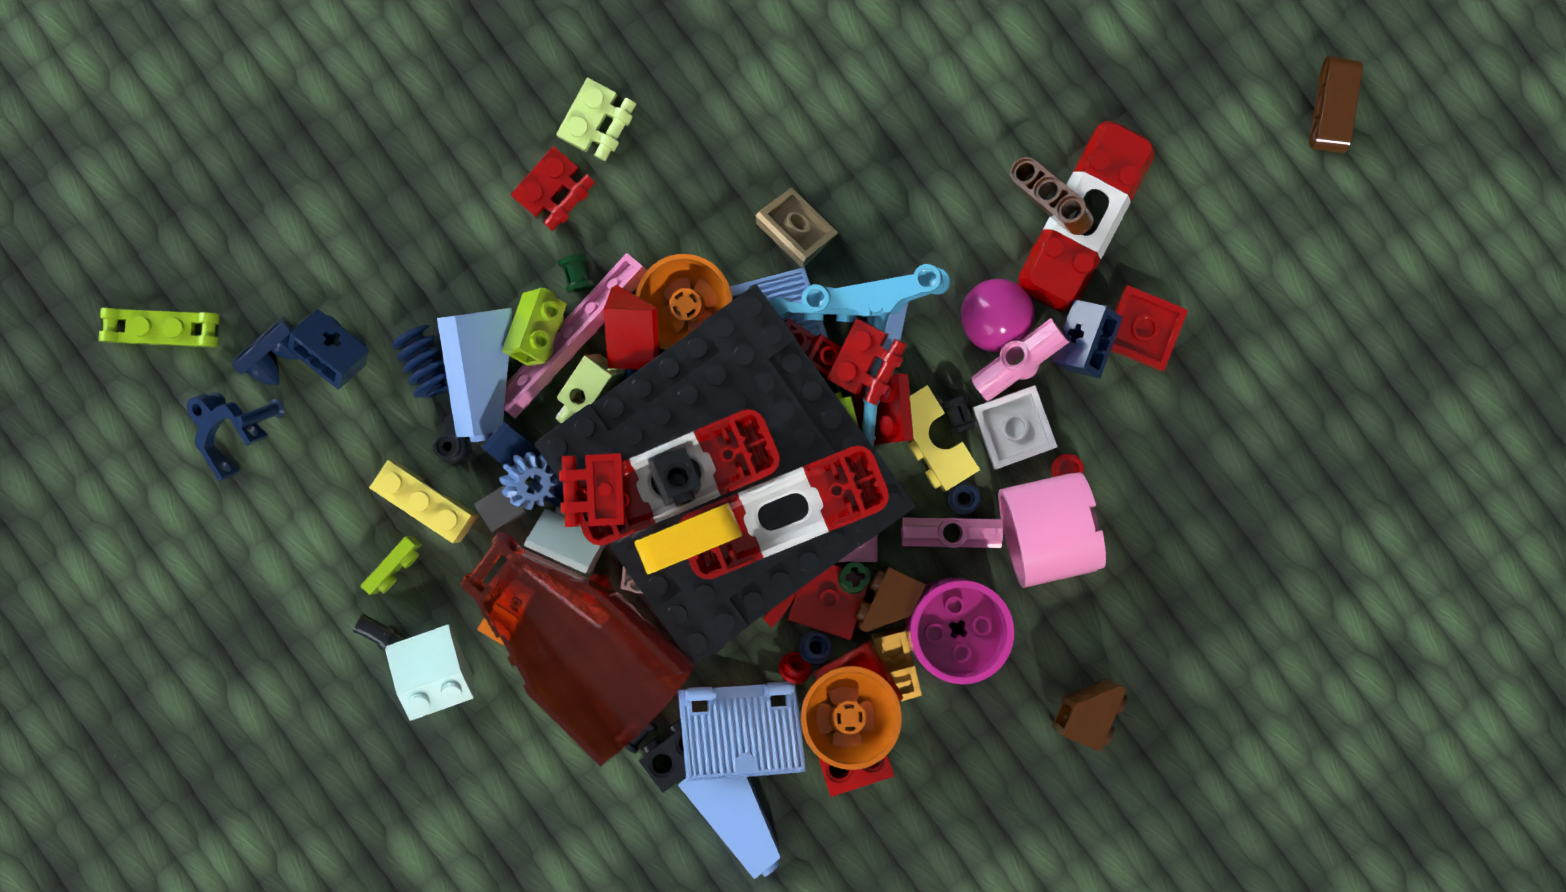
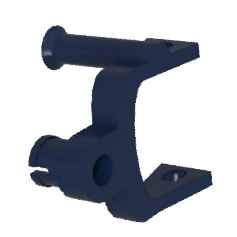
(210, 412)

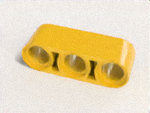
(688, 538)

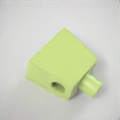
(593, 379)

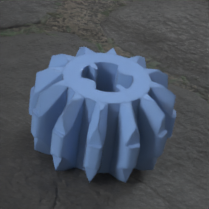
(518, 473)

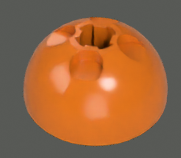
(669, 289)
(864, 731)

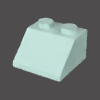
(563, 543)
(430, 672)

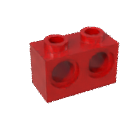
(855, 778)

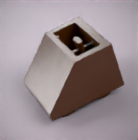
(891, 599)
(1090, 712)

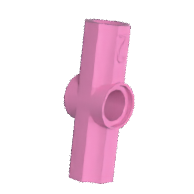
(1035, 349)
(973, 532)

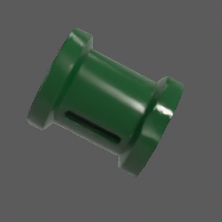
(576, 273)
(860, 570)

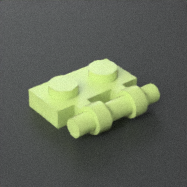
(587, 115)

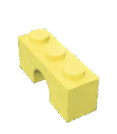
(945, 466)
(423, 502)

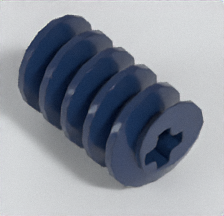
(421, 362)

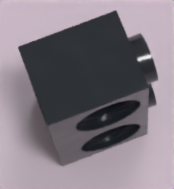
(673, 748)

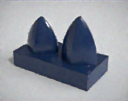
(255, 358)

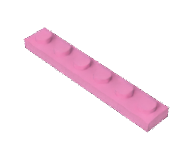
(572, 335)

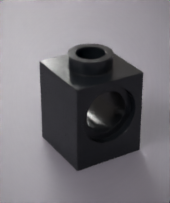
(678, 463)

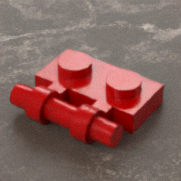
(545, 183)
(858, 356)
(604, 490)

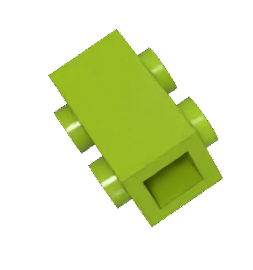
(535, 327)

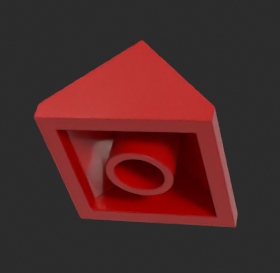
(630, 330)

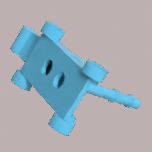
(868, 299)

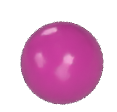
(997, 314)

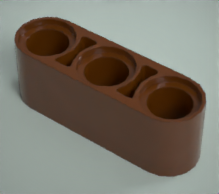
(1335, 104)
(1058, 207)

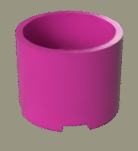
(981, 645)

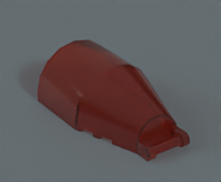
(578, 648)

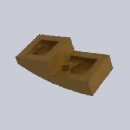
(897, 658)

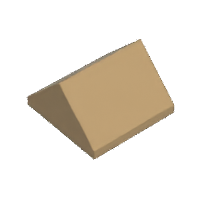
(795, 227)

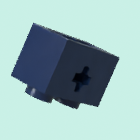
(1090, 336)
(328, 348)

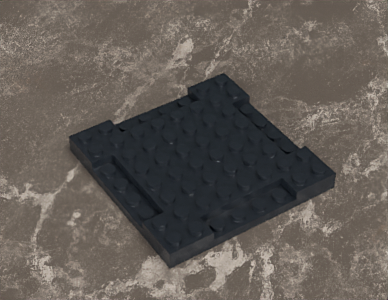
(725, 366)

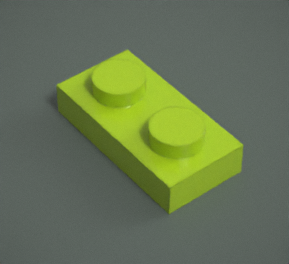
(383, 576)

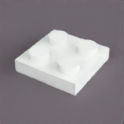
(1014, 427)

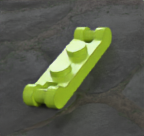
(159, 327)

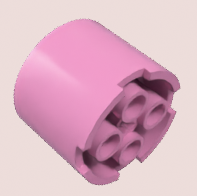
(1051, 529)

